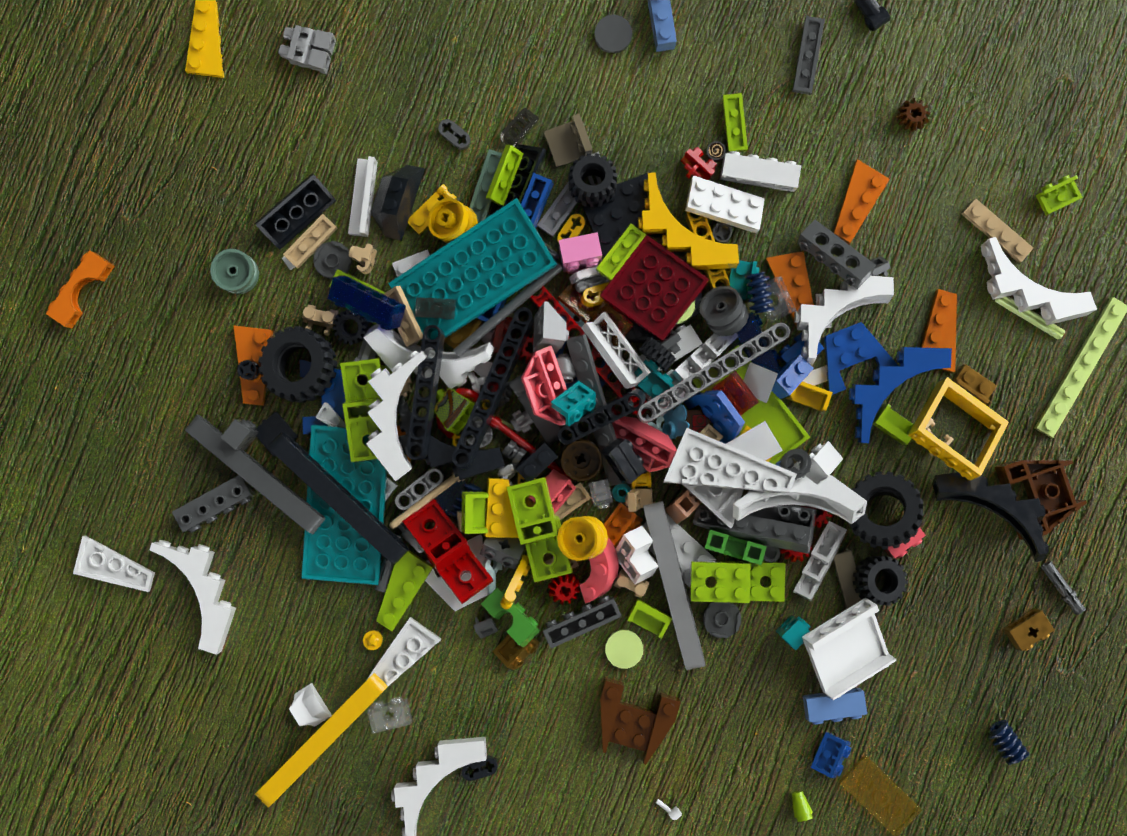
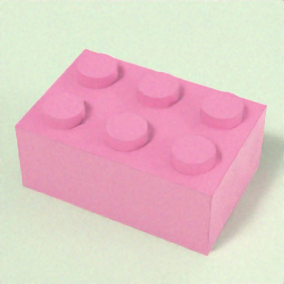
(580, 252)

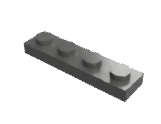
(808, 55)

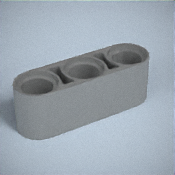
(411, 492)

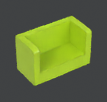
(893, 424)
(473, 512)
(649, 618)

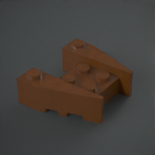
(1044, 481)
(632, 724)

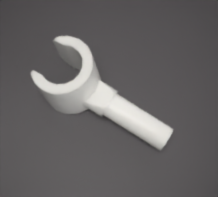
(674, 813)

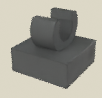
(881, 266)
(671, 342)
(485, 627)

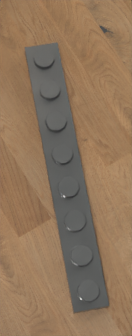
(587, 374)

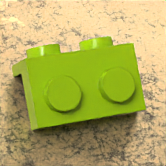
(1058, 196)

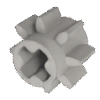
(521, 421)

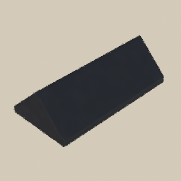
(530, 163)
(295, 211)

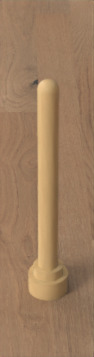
(426, 499)

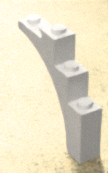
(1029, 295)
(833, 303)
(453, 369)
(386, 443)
(825, 495)
(208, 588)
(451, 756)

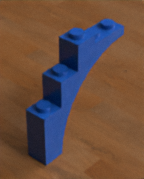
(887, 378)

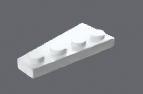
(109, 566)
(407, 648)

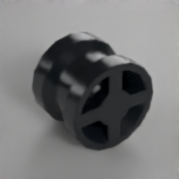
(244, 369)

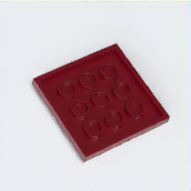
(654, 288)

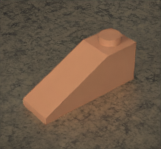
(682, 506)

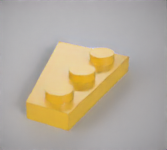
(499, 514)

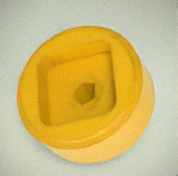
(372, 640)

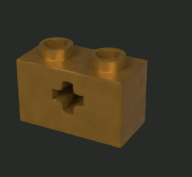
(1019, 629)

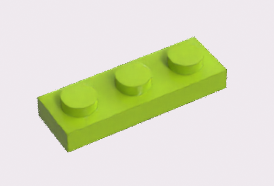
(735, 122)
(504, 175)
(620, 252)

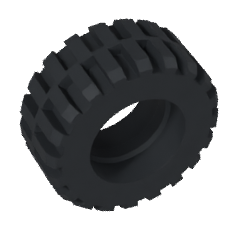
(275, 358)
(901, 490)

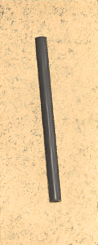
(506, 310)

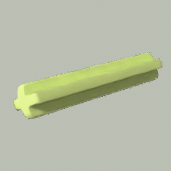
(1031, 317)

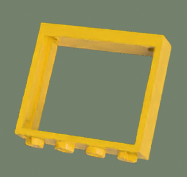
(971, 406)

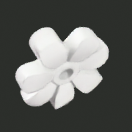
(476, 382)

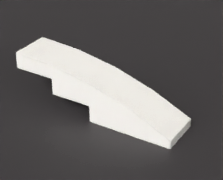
(703, 355)
(820, 560)

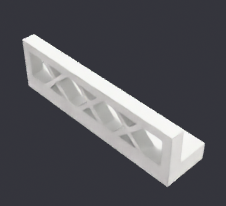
(363, 197)
(610, 353)

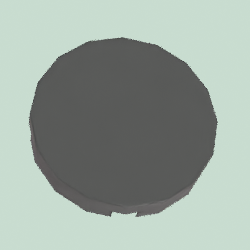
(613, 34)
(331, 257)
(721, 619)

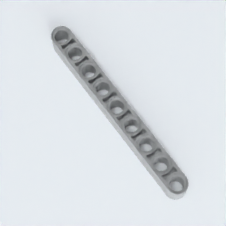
(720, 366)
(674, 585)

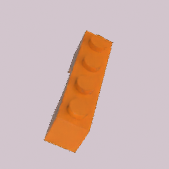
(66, 307)

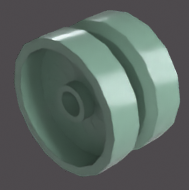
(223, 270)

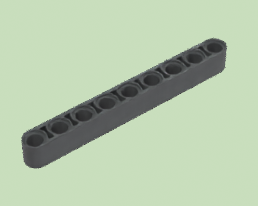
(256, 475)

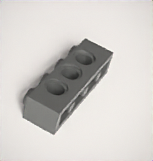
(846, 254)

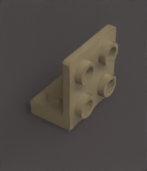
(568, 141)

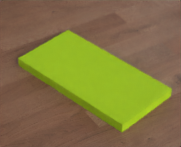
(775, 413)

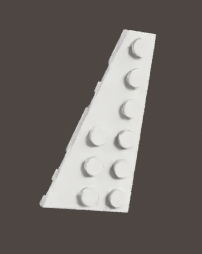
(716, 464)

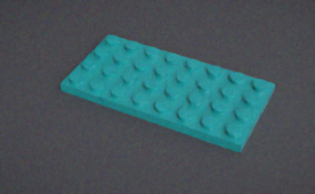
(479, 268)
(336, 548)

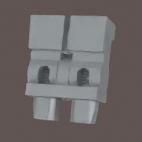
(308, 48)

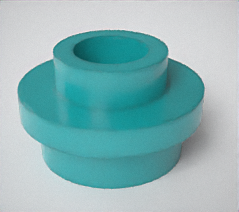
(616, 489)

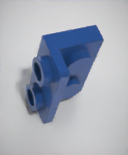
(831, 755)

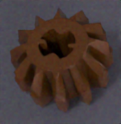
(920, 115)

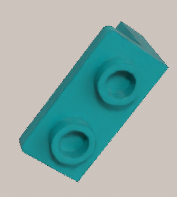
(737, 278)
(654, 382)
(575, 402)

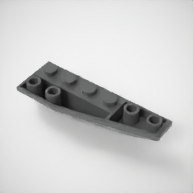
(776, 526)

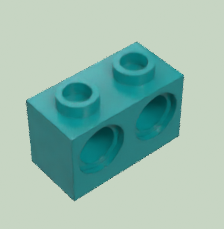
(793, 630)

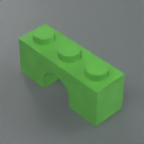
(735, 547)
(523, 628)

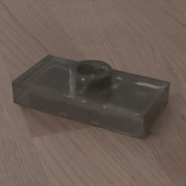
(435, 308)

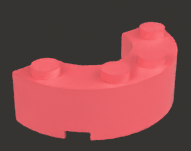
(602, 575)

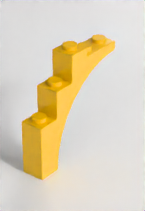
(702, 252)

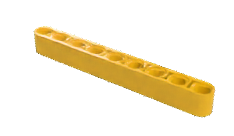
(321, 740)

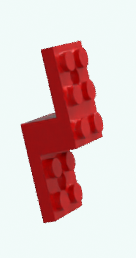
(448, 551)

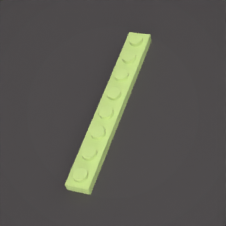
(1081, 367)

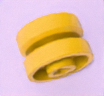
(450, 219)
(582, 538)

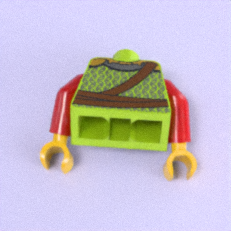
(454, 410)

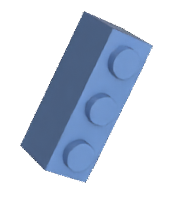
(662, 24)
(821, 707)

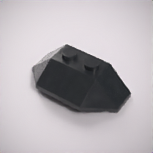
(396, 200)

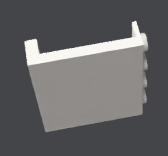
(847, 649)

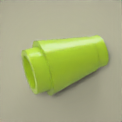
(801, 807)

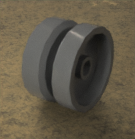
(724, 311)

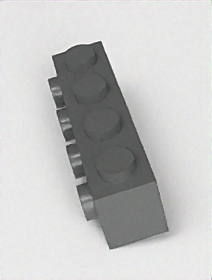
(209, 505)
(581, 622)

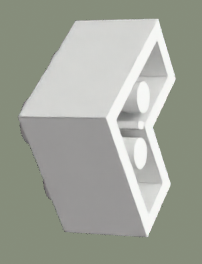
(824, 461)
(634, 556)

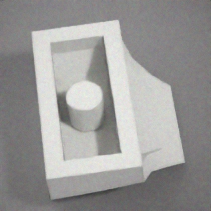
(309, 707)

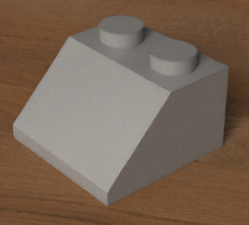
(549, 329)

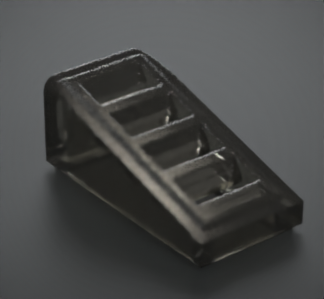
(512, 138)

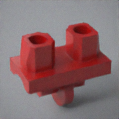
(696, 166)

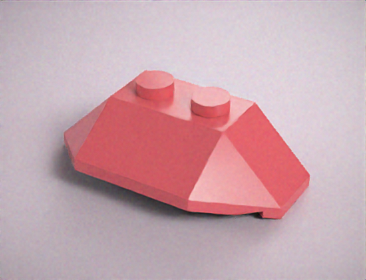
(543, 384)
(648, 442)

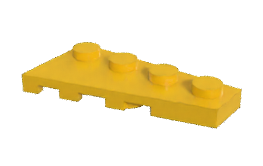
(204, 45)

